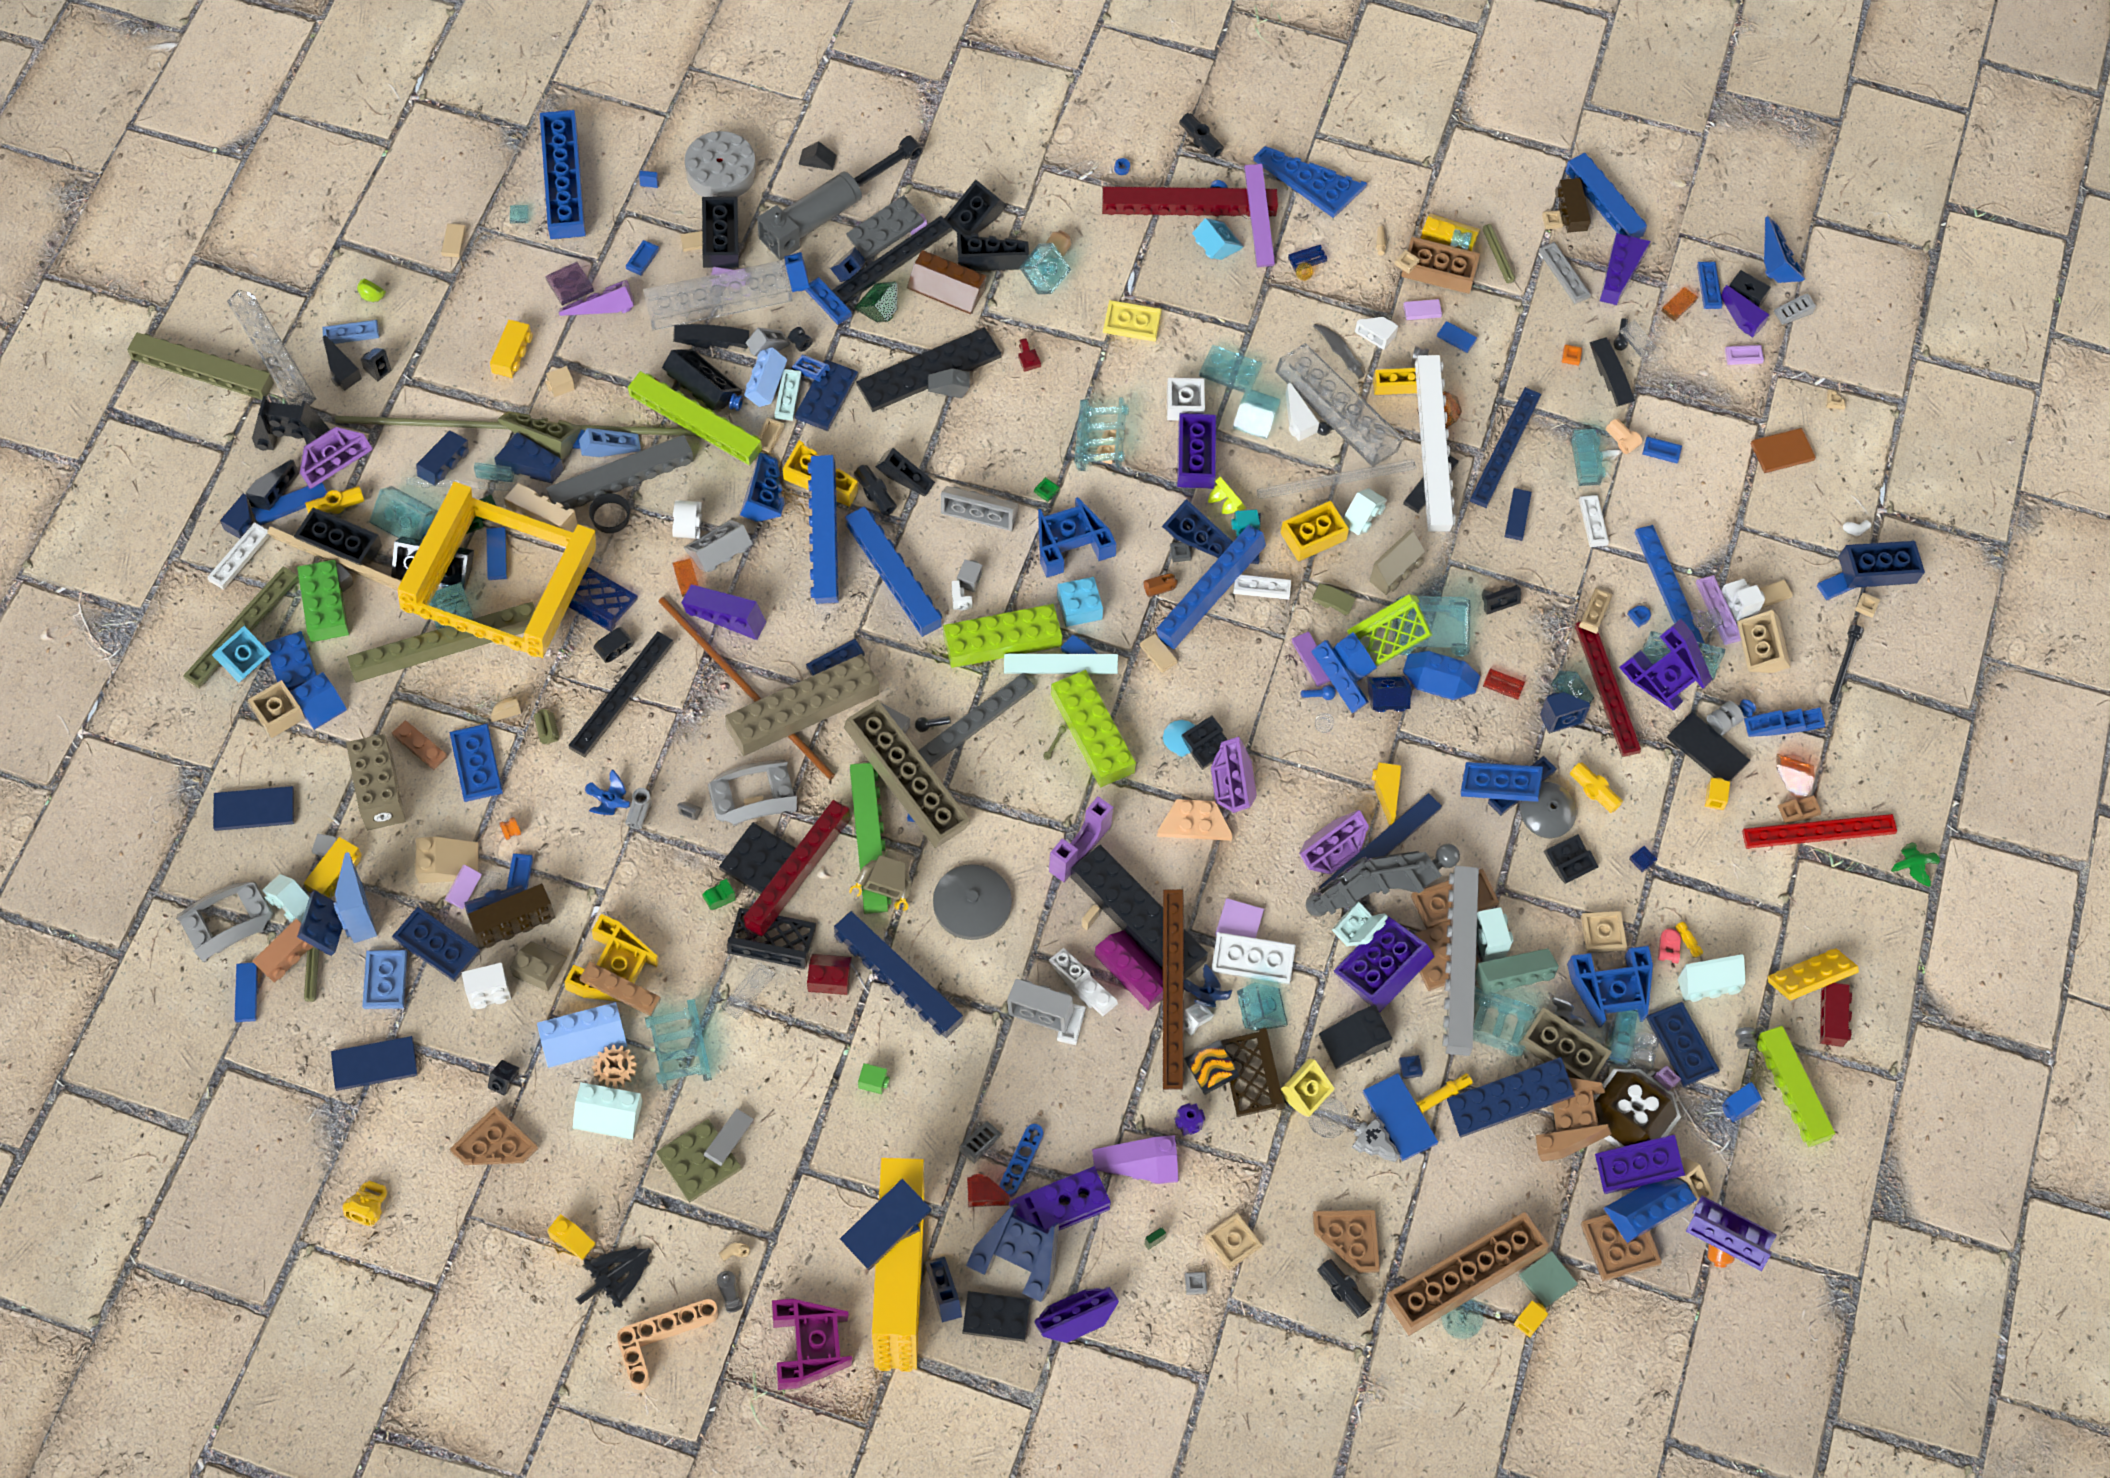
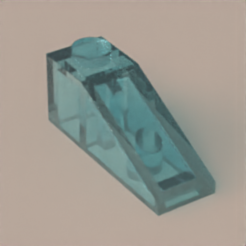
(1622, 1037)

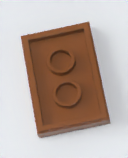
(1783, 450)

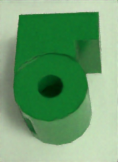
(719, 895)

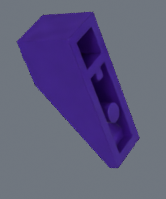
(1745, 313)

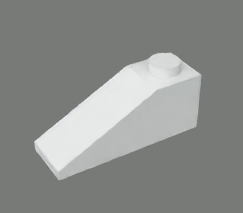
(1301, 420)

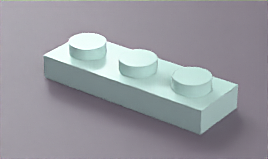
(788, 394)

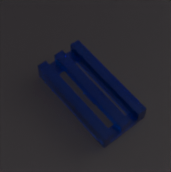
(1306, 256)

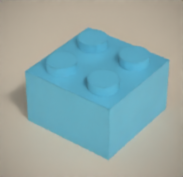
(1079, 601)
(241, 654)

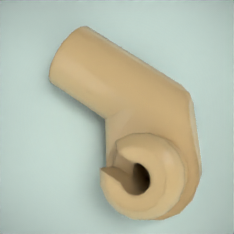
(735, 1249)

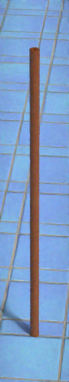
(738, 679)

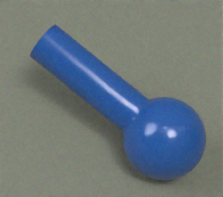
(1327, 692)

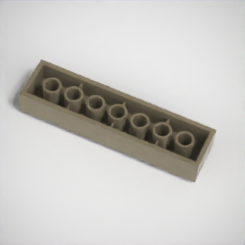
(802, 705)
(906, 773)

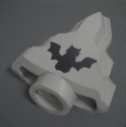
(1375, 1141)

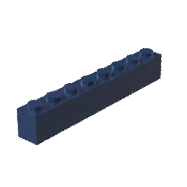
(898, 975)

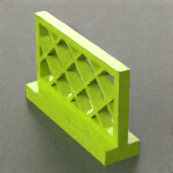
(1386, 616)

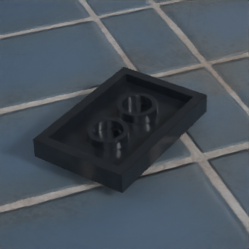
(996, 1316)

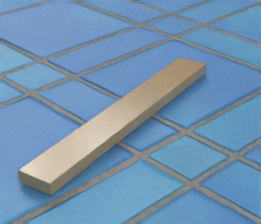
(361, 570)

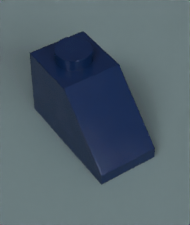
(238, 517)

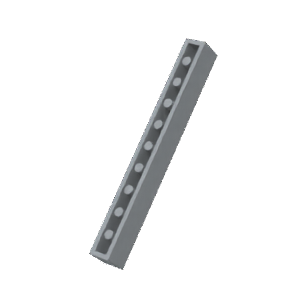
(1461, 961)

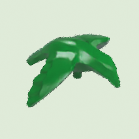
(1916, 863)

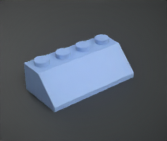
(581, 1034)

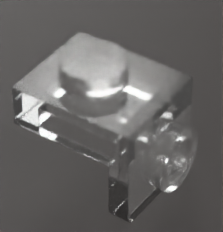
(1707, 620)

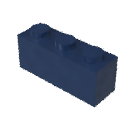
(442, 458)

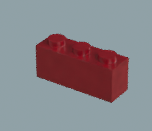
(1835, 1014)

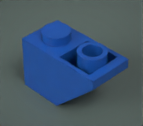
(797, 272)

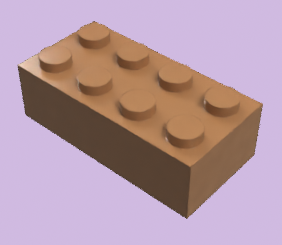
(1442, 265)

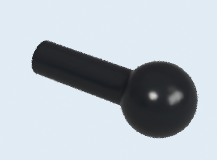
(1620, 342)
(1324, 428)
(922, 724)

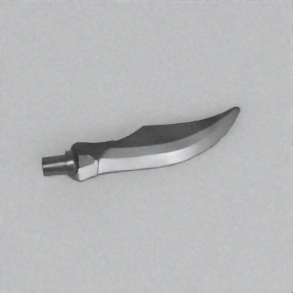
(1340, 348)

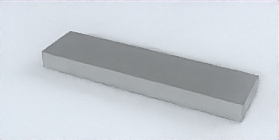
(1564, 273)

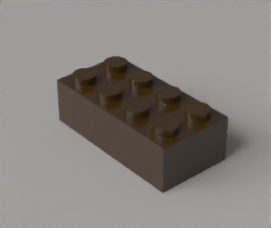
(511, 916)

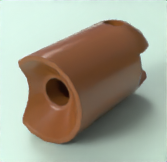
(1160, 584)

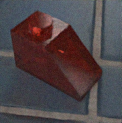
(985, 1192)

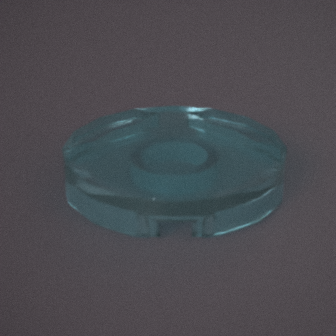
(1462, 1325)

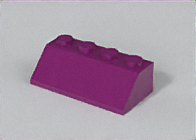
(1132, 967)

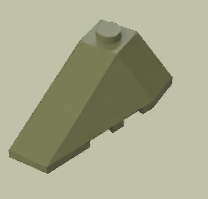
(552, 436)

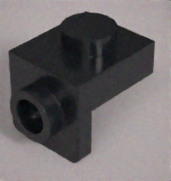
(502, 1076)

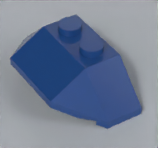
(1441, 675)

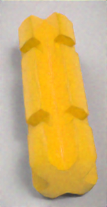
(1689, 939)

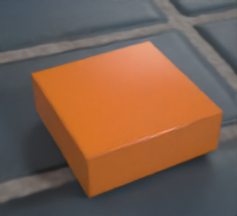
(1571, 355)

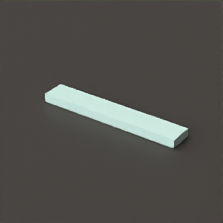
(1060, 663)

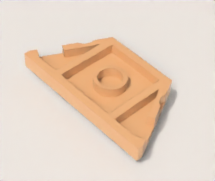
(1195, 820)

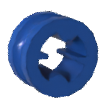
(1122, 161)
(736, 402)
(1747, 708)

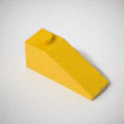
(1386, 787)

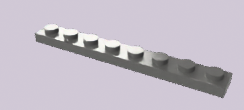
(976, 719)

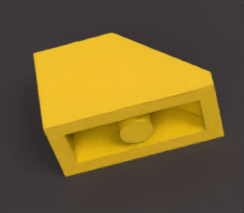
(570, 1237)

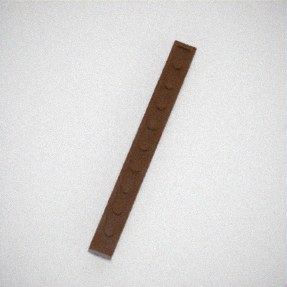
(1173, 989)

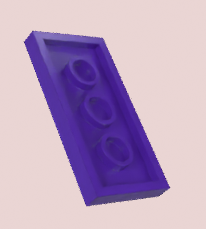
(1639, 1164)

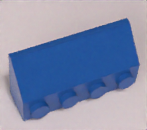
(1649, 1207)

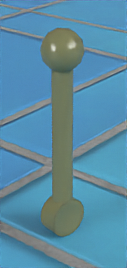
(1047, 755)

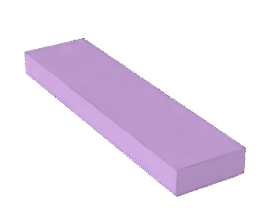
(1713, 598)

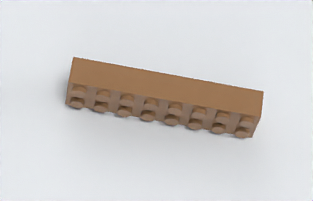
(1466, 1273)

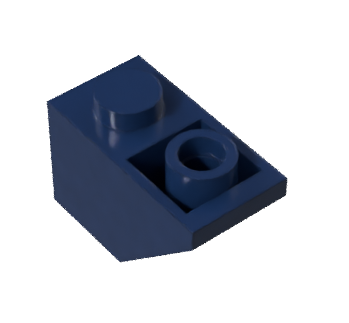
(848, 265)

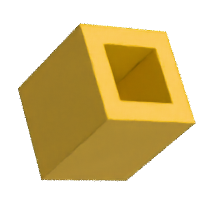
(1717, 793)
(1531, 1318)

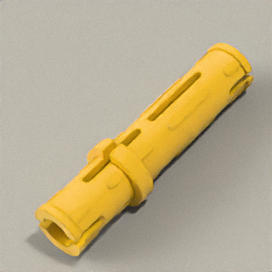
(1445, 1092)

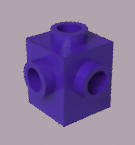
(1186, 1124)

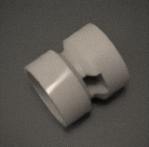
(1725, 718)

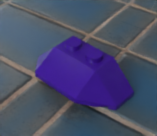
(1077, 1314)

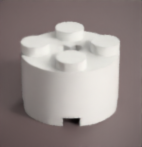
(687, 519)

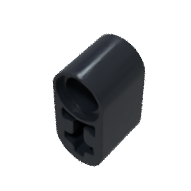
(613, 644)

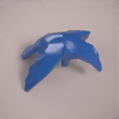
(609, 799)

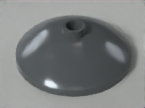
(1547, 821)

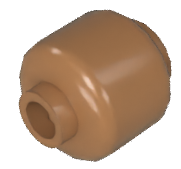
(1061, 241)

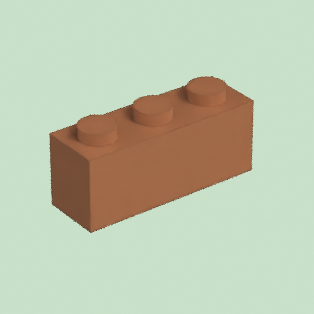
(282, 952)

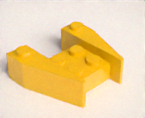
(622, 956)

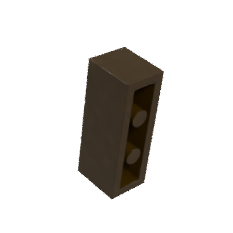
(1573, 205)

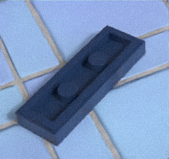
(1517, 514)
(835, 657)

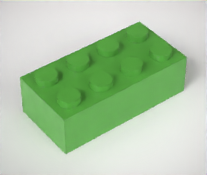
(322, 601)

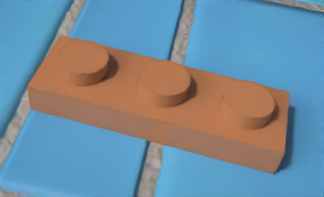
(419, 745)

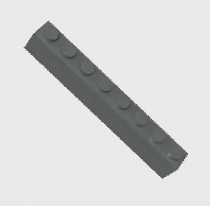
(621, 473)

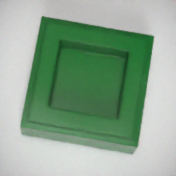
(1046, 489)

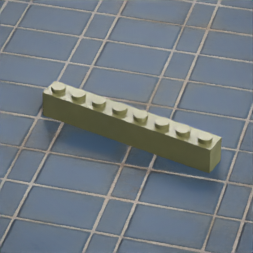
(200, 366)

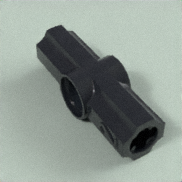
(1201, 135)
(875, 490)
(1344, 1288)

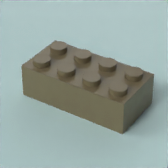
(1554, 1038)

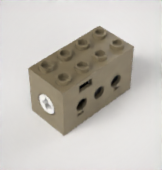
(375, 782)

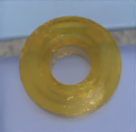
(1307, 275)

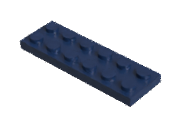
(1510, 1097)

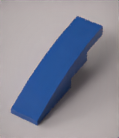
(1784, 723)

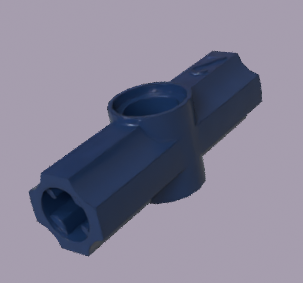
(491, 897)

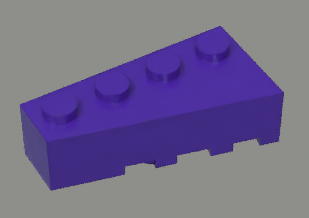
(1622, 264)
(725, 610)

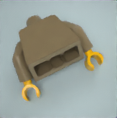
(886, 878)

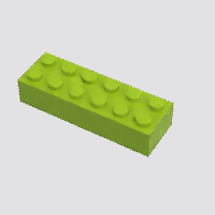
(1002, 634)
(1093, 728)

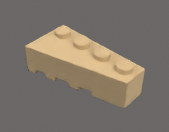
(528, 503)

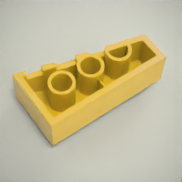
(796, 472)

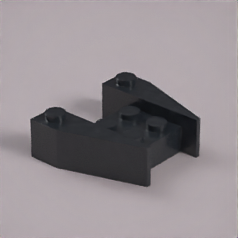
(286, 420)

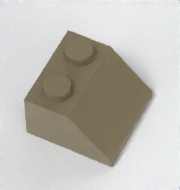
(537, 965)

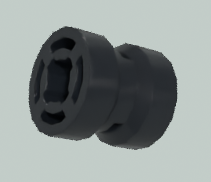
(800, 339)

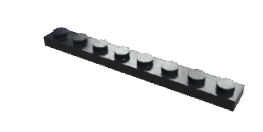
(892, 260)
(621, 694)

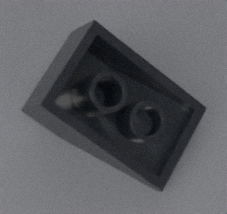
(975, 210)
(1356, 1037)

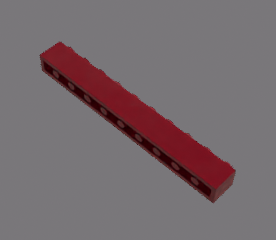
(1181, 201)

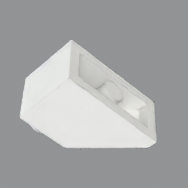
(1377, 330)

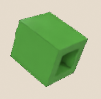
(873, 1079)

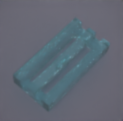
(493, 472)

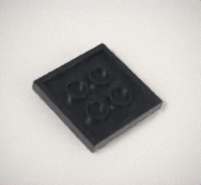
(756, 858)

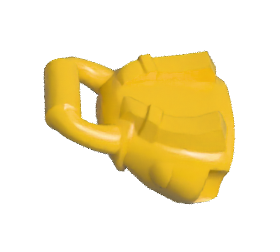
(365, 1206)

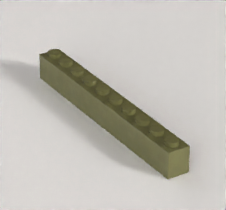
(435, 644)

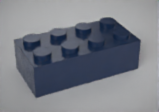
(1881, 564)

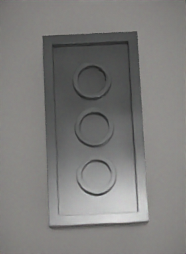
(885, 227)

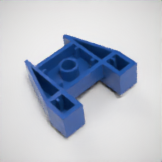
(1069, 531)
(1613, 989)

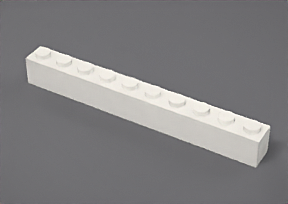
(1433, 443)

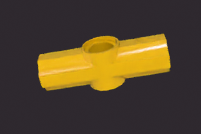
(344, 499)
(1596, 787)

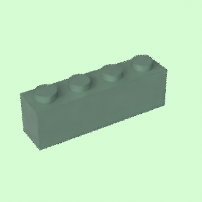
(1516, 971)

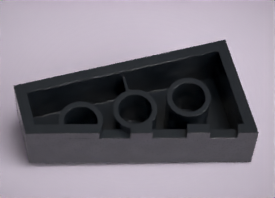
(990, 253)

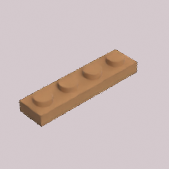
(620, 988)

